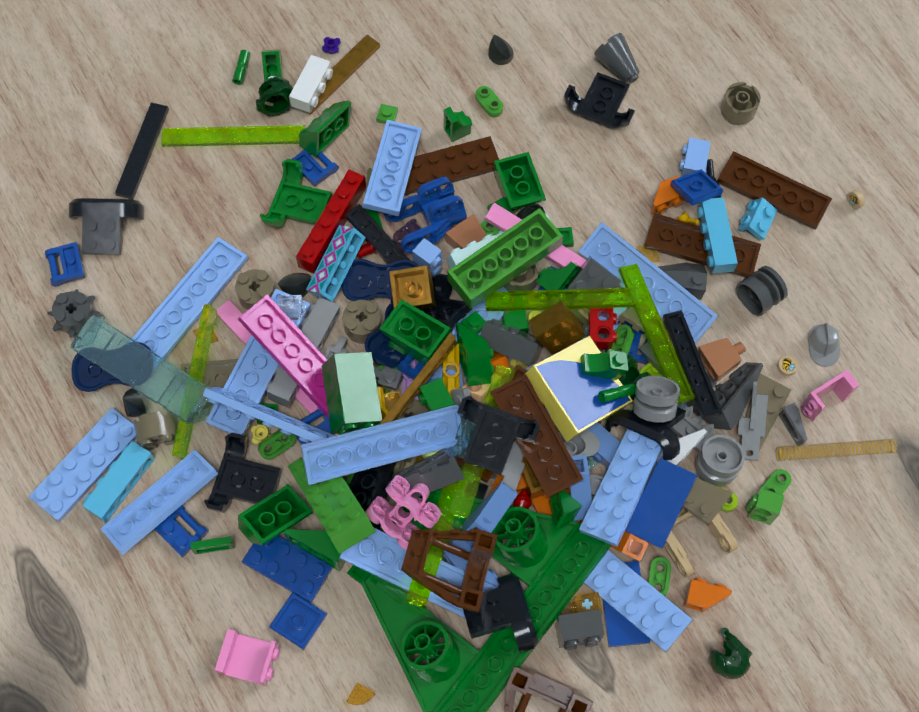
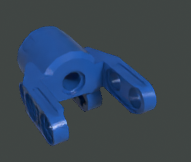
(437, 208)

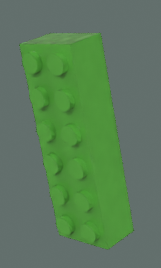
(504, 258)
(335, 508)

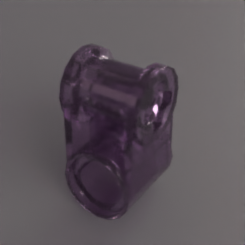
(408, 228)

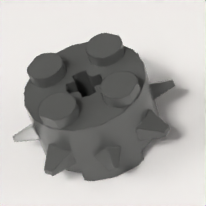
(72, 311)

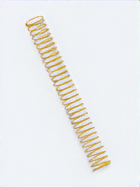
(890, 449)

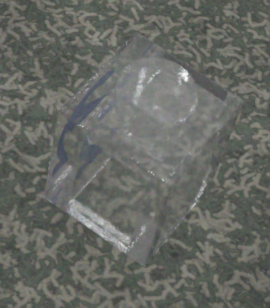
(292, 306)

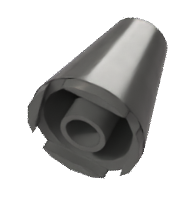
(618, 58)

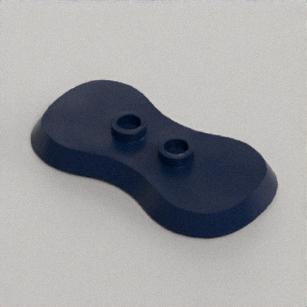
(371, 280)
(378, 343)
(90, 376)

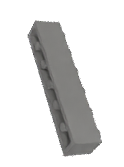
(317, 329)

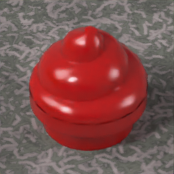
(522, 500)

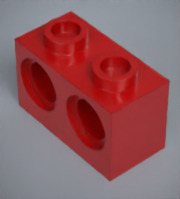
(597, 327)

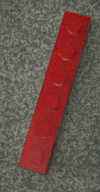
(334, 214)

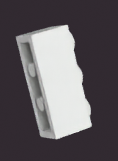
(311, 84)

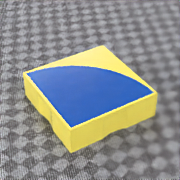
(569, 394)

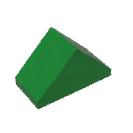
(563, 509)

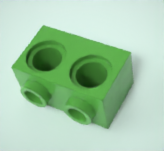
(764, 506)

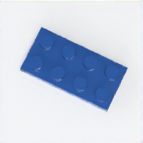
(288, 567)

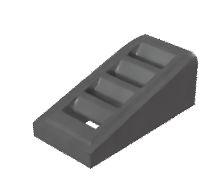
(792, 420)

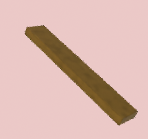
(348, 65)
(421, 379)

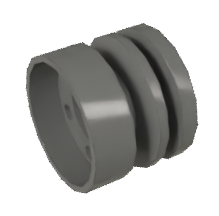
(762, 290)

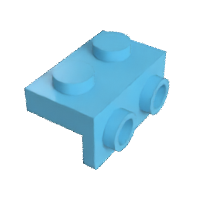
(758, 218)

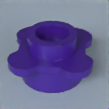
(331, 49)

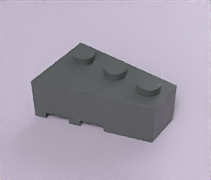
(511, 342)
(433, 471)

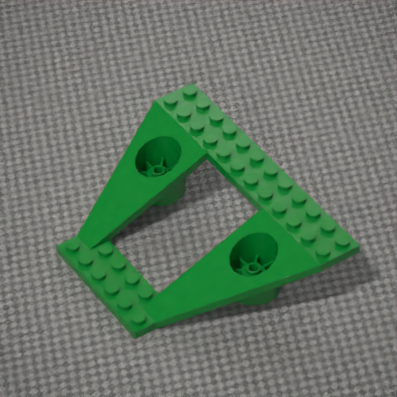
(468, 679)

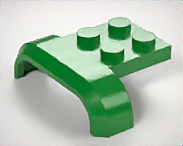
(295, 200)

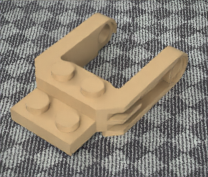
(679, 555)

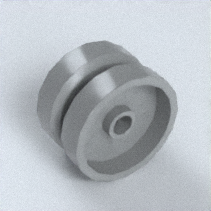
(656, 399)
(720, 460)

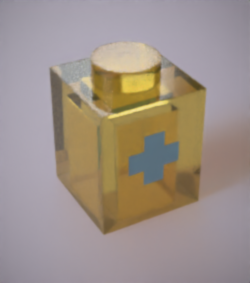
(586, 602)

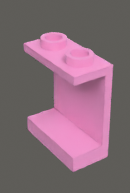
(843, 387)
(247, 658)

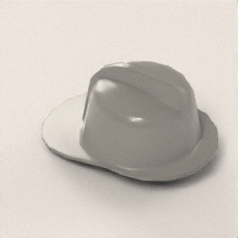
(824, 345)
(583, 444)

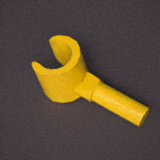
(685, 217)

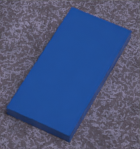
(661, 503)
(618, 629)

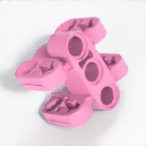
(382, 512)

